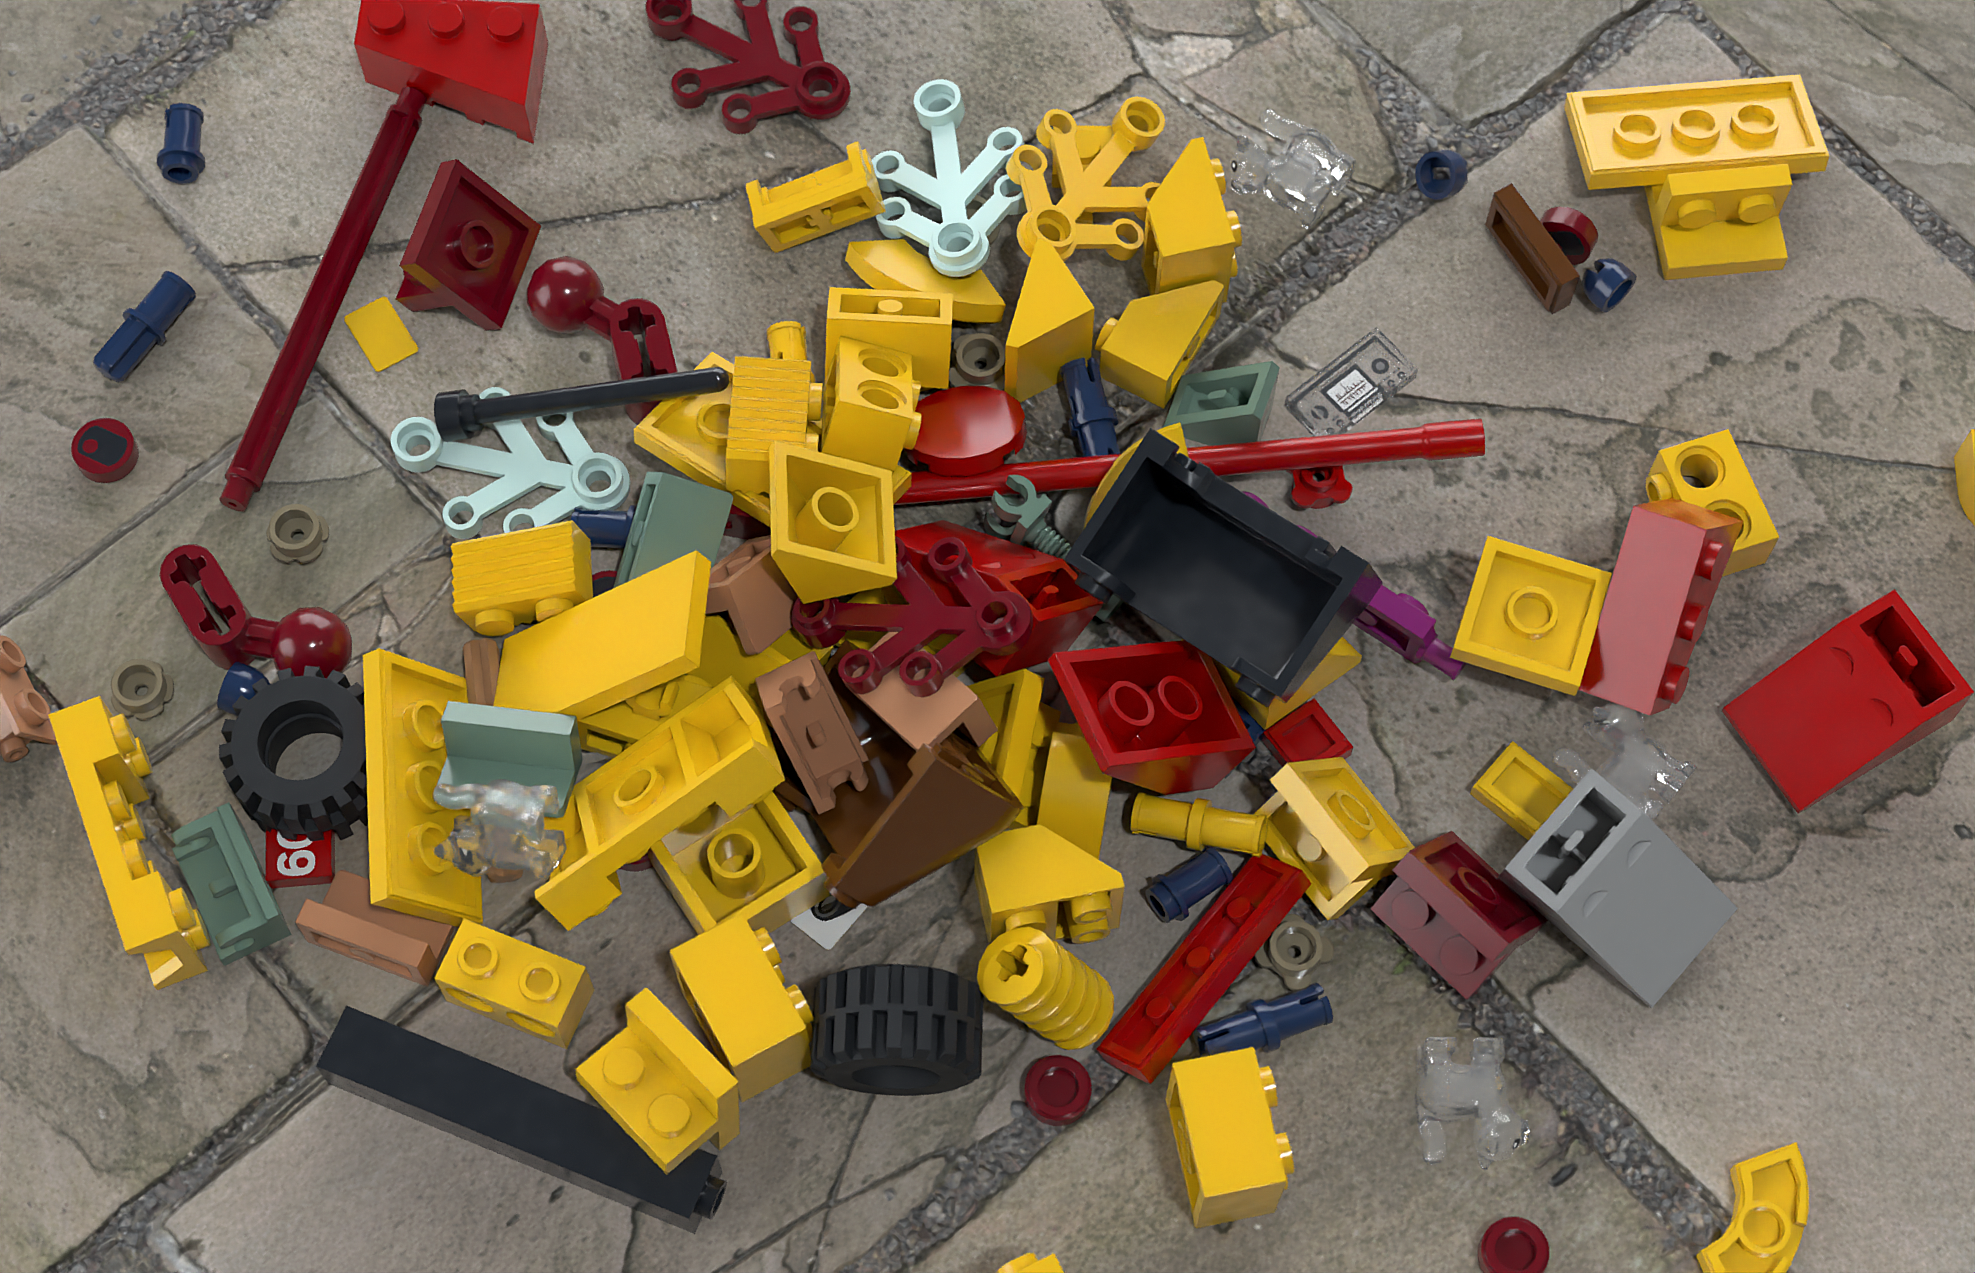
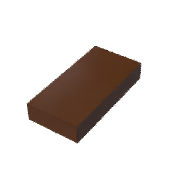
(1531, 249)

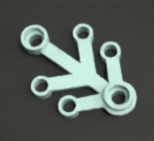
(941, 112)
(518, 471)

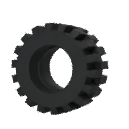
(273, 722)
(897, 1030)

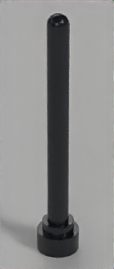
(463, 414)

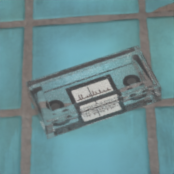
(1351, 386)

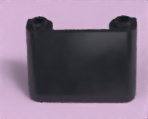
(1221, 570)

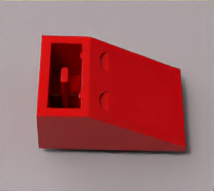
(1044, 581)
(1849, 702)

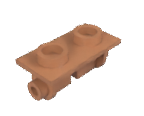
(21, 707)

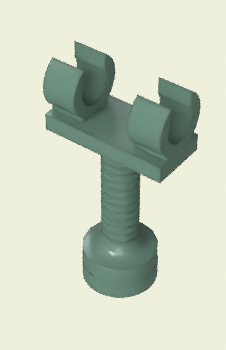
(1032, 528)

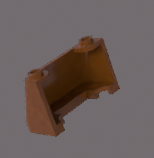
(913, 812)

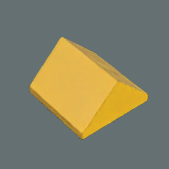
(1048, 327)
(830, 523)

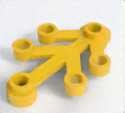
(1134, 129)

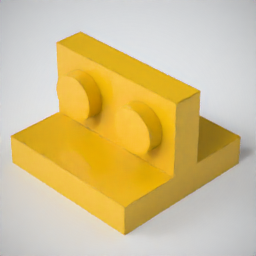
(1720, 221)
(1531, 615)
(1023, 736)
(1332, 831)
(663, 1085)

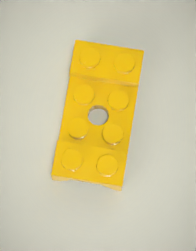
(665, 780)
(108, 781)

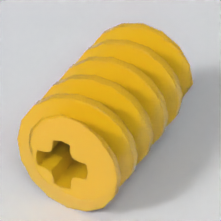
(1046, 988)

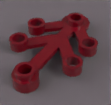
(753, 63)
(920, 623)

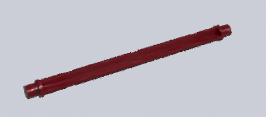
(322, 300)

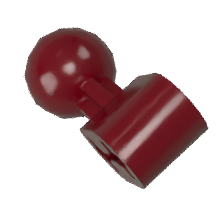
(570, 297)
(299, 640)

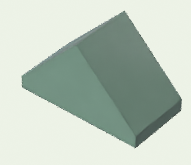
(1225, 404)

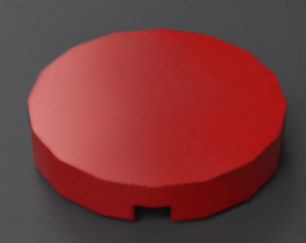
(968, 430)

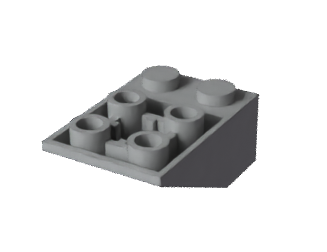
(1619, 888)

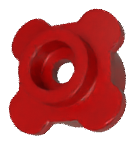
(1319, 494)

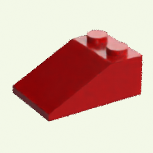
(1154, 714)

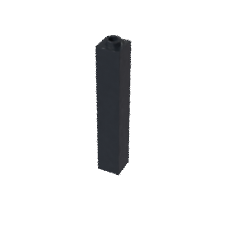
(515, 1119)

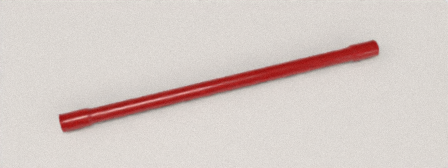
(1426, 442)

